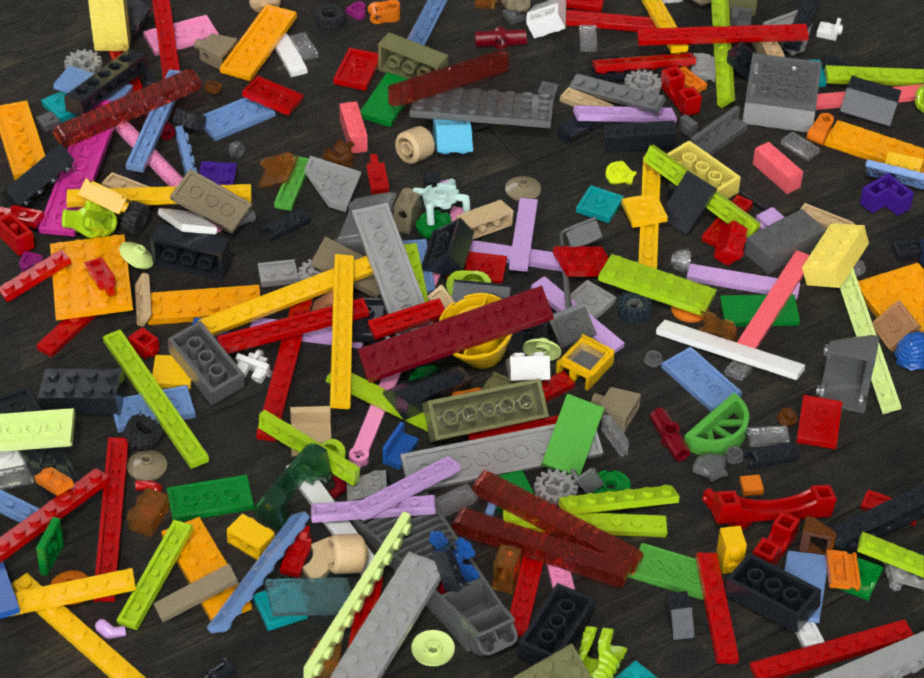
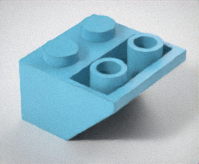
(452, 136)

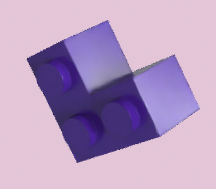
(887, 192)

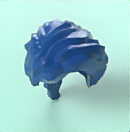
(911, 351)

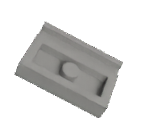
(704, 67)
(277, 273)

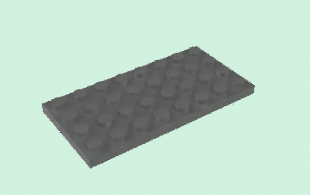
(486, 107)

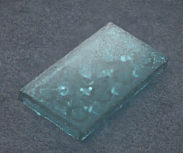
(307, 596)

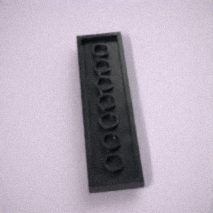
(38, 459)

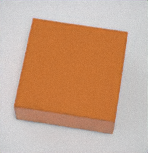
(751, 485)

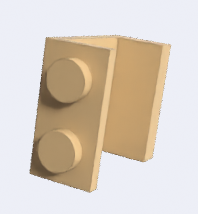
(313, 422)

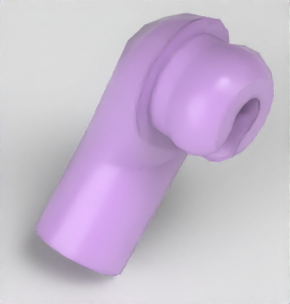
(108, 630)

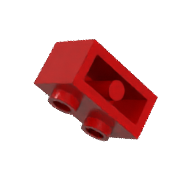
(16, 234)
(731, 243)

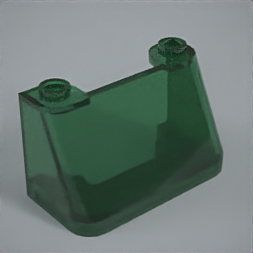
(308, 466)

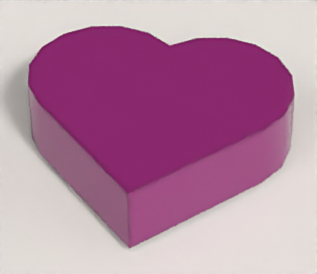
(357, 10)
(29, 260)

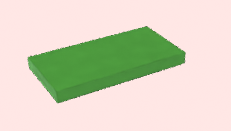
(572, 435)
(668, 571)

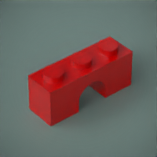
(685, 99)
(780, 538)

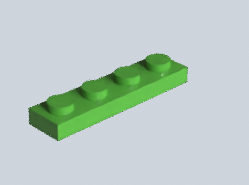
(290, 189)

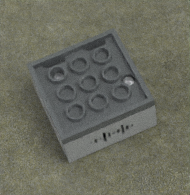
(782, 92)

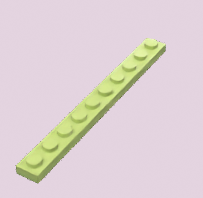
(863, 326)
(356, 599)

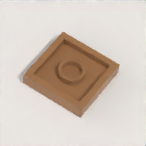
(895, 324)

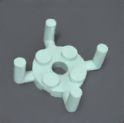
(443, 197)

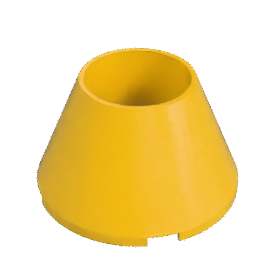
(486, 354)

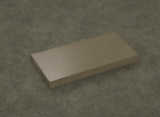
(211, 201)
(324, 261)

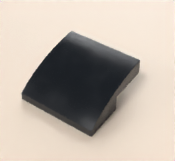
(611, 75)

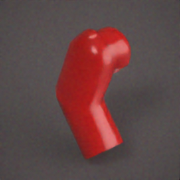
(143, 484)

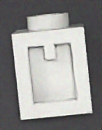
(829, 30)

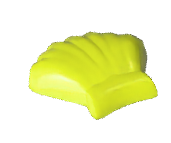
(619, 173)

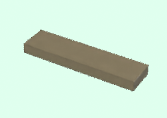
(196, 593)

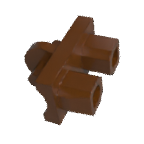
(343, 154)

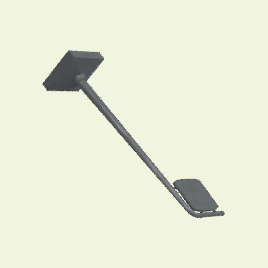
(575, 320)

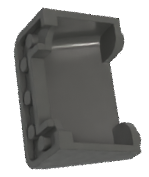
(349, 235)
(849, 371)

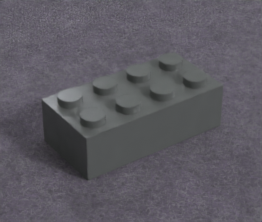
(777, 243)
(206, 362)

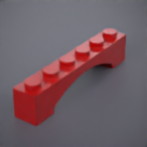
(731, 508)

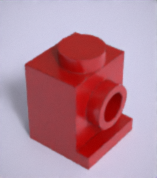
(147, 345)

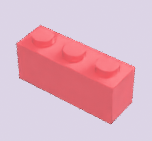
(353, 126)
(777, 167)

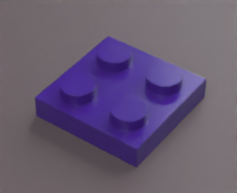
(219, 172)

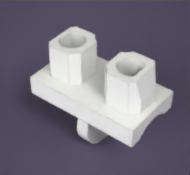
(255, 363)

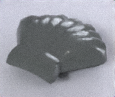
(711, 466)

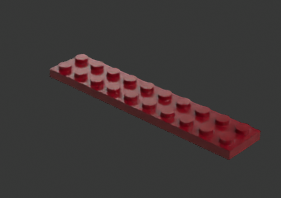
(455, 334)

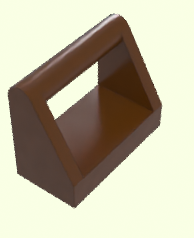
(816, 528)

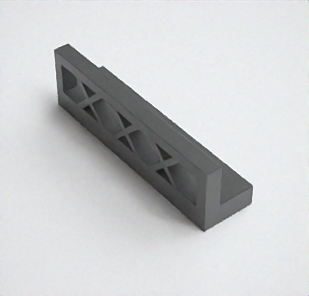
(720, 132)

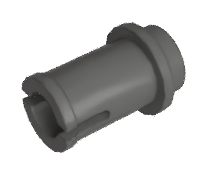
(250, 217)

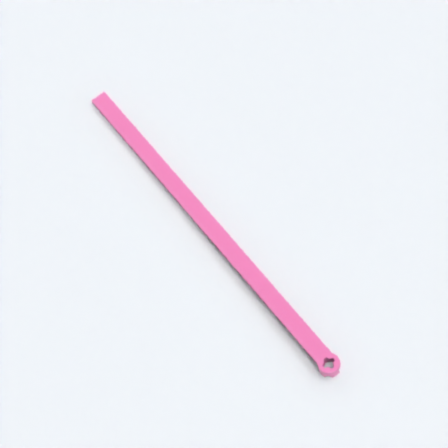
(375, 415)

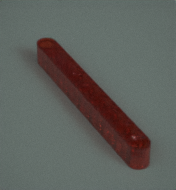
(448, 78)
(127, 108)
(552, 518)
(542, 547)

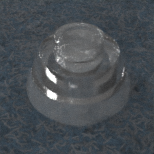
(681, 260)

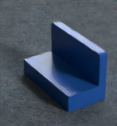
(398, 444)

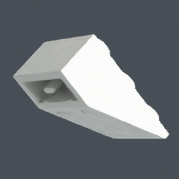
(547, 17)
(528, 367)

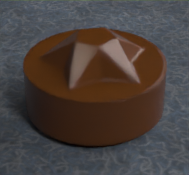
(213, 87)
(787, 417)

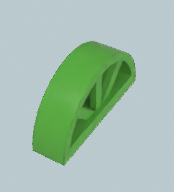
(714, 421)

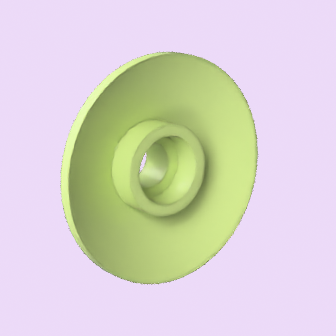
(136, 255)
(542, 345)
(433, 648)

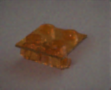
(277, 169)
(715, 326)

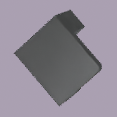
(741, 16)
(589, 480)

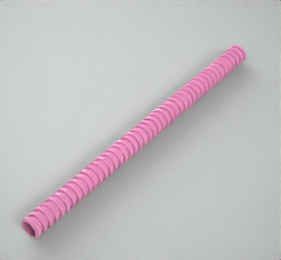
(156, 161)

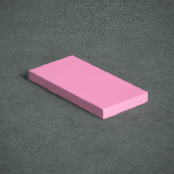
(185, 33)

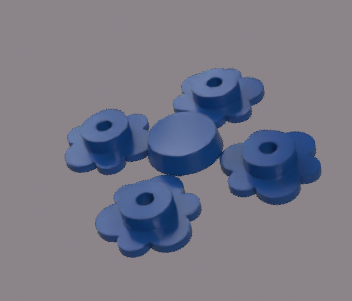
(464, 551)

